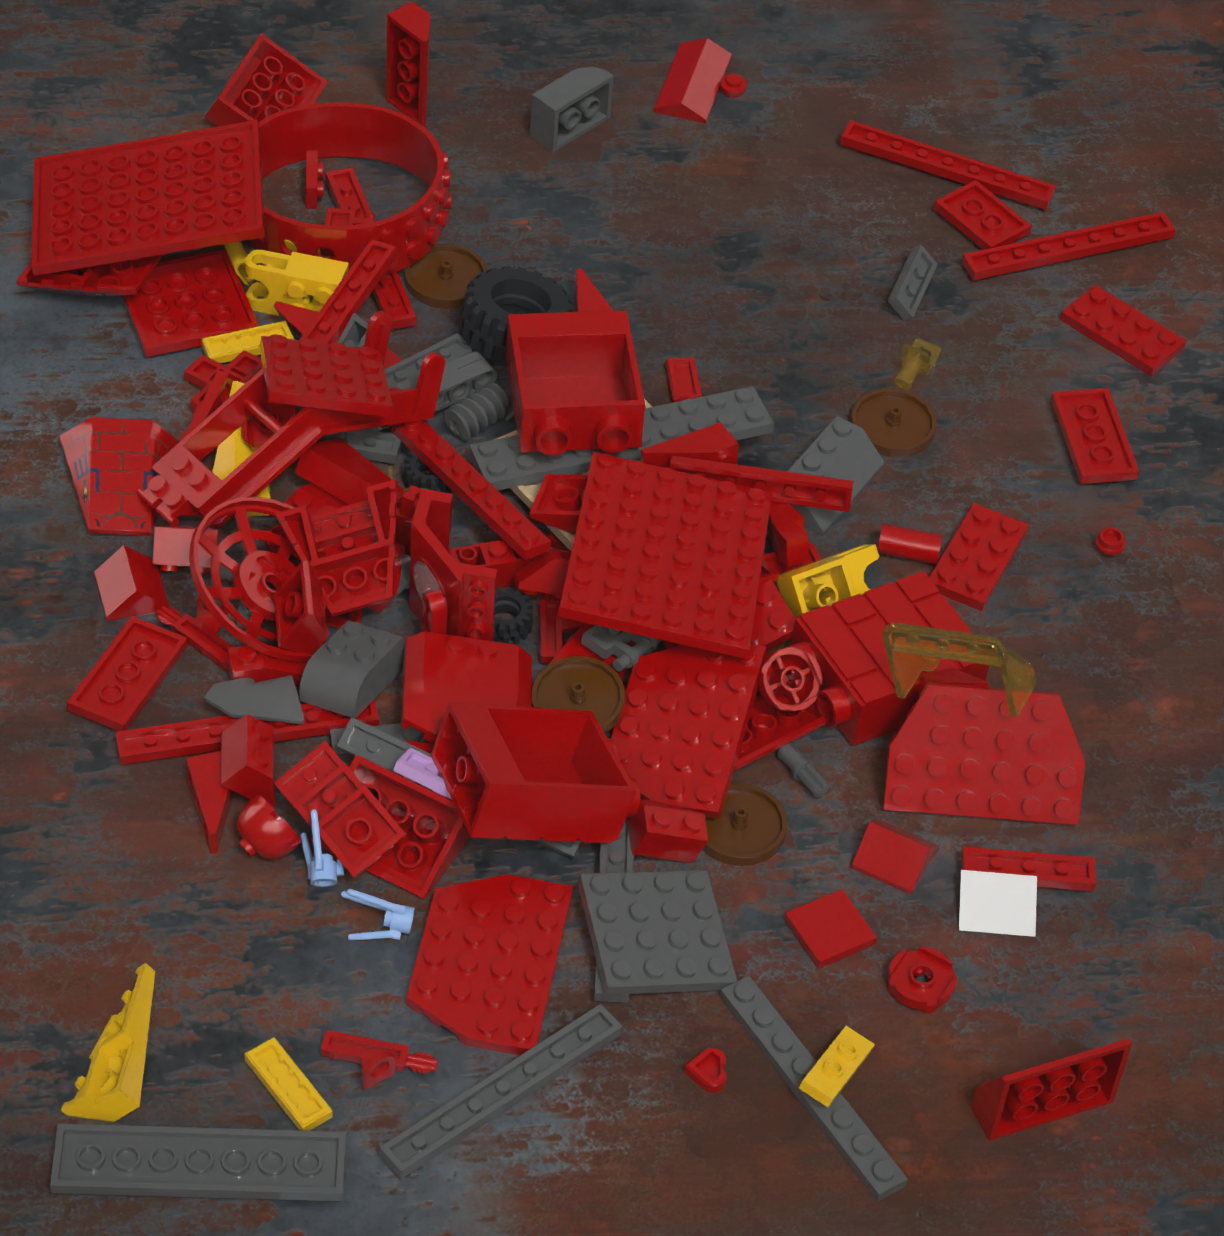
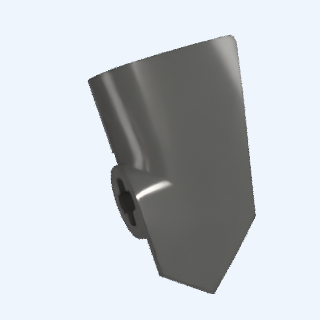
(264, 700)

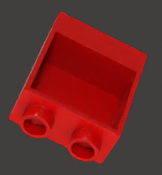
(574, 382)
(854, 659)
(533, 773)

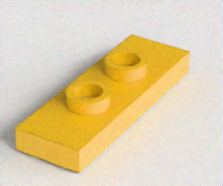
(229, 345)
(836, 1066)
(288, 1085)

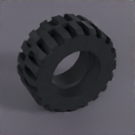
(500, 293)

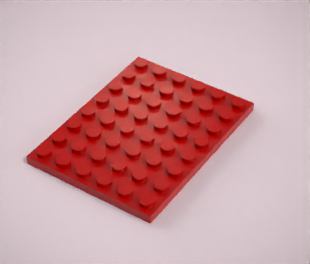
(147, 198)
(667, 555)

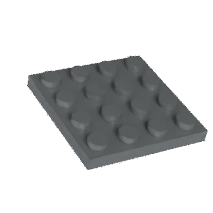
(656, 932)

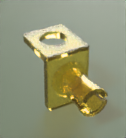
(915, 362)

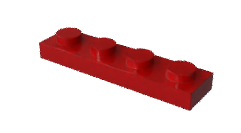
(1051, 869)

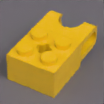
(292, 279)
(827, 580)

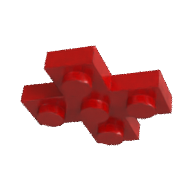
(205, 369)

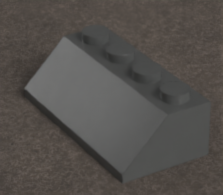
(838, 453)

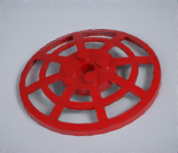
(250, 574)

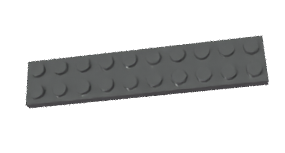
(737, 410)

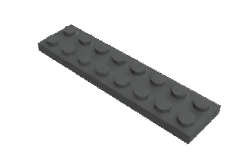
(198, 1162)

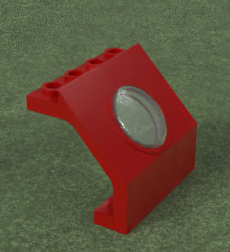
(466, 587)

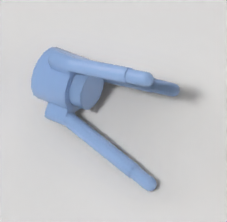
(320, 867)
(397, 916)

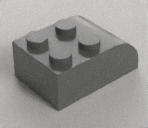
(571, 107)
(351, 669)

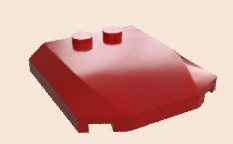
(460, 671)

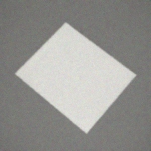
(998, 903)

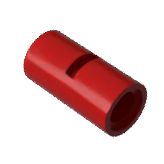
(909, 544)

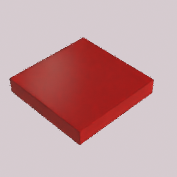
(830, 928)

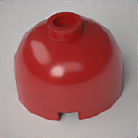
(789, 679)
(265, 831)

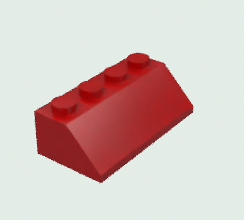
(408, 61)

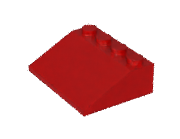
(265, 84)
(428, 819)
(1050, 1090)

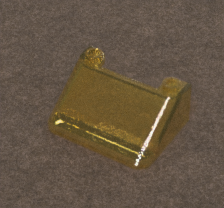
(921, 649)

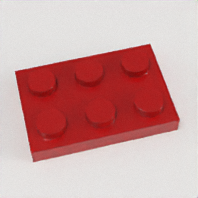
(982, 216)

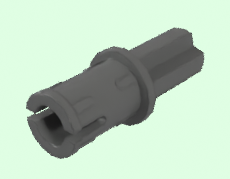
(803, 769)

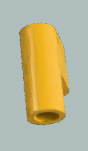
(237, 256)

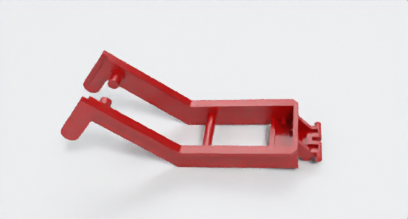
(190, 488)

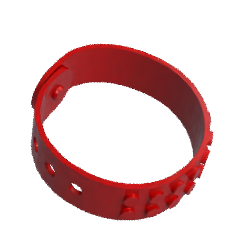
(361, 132)

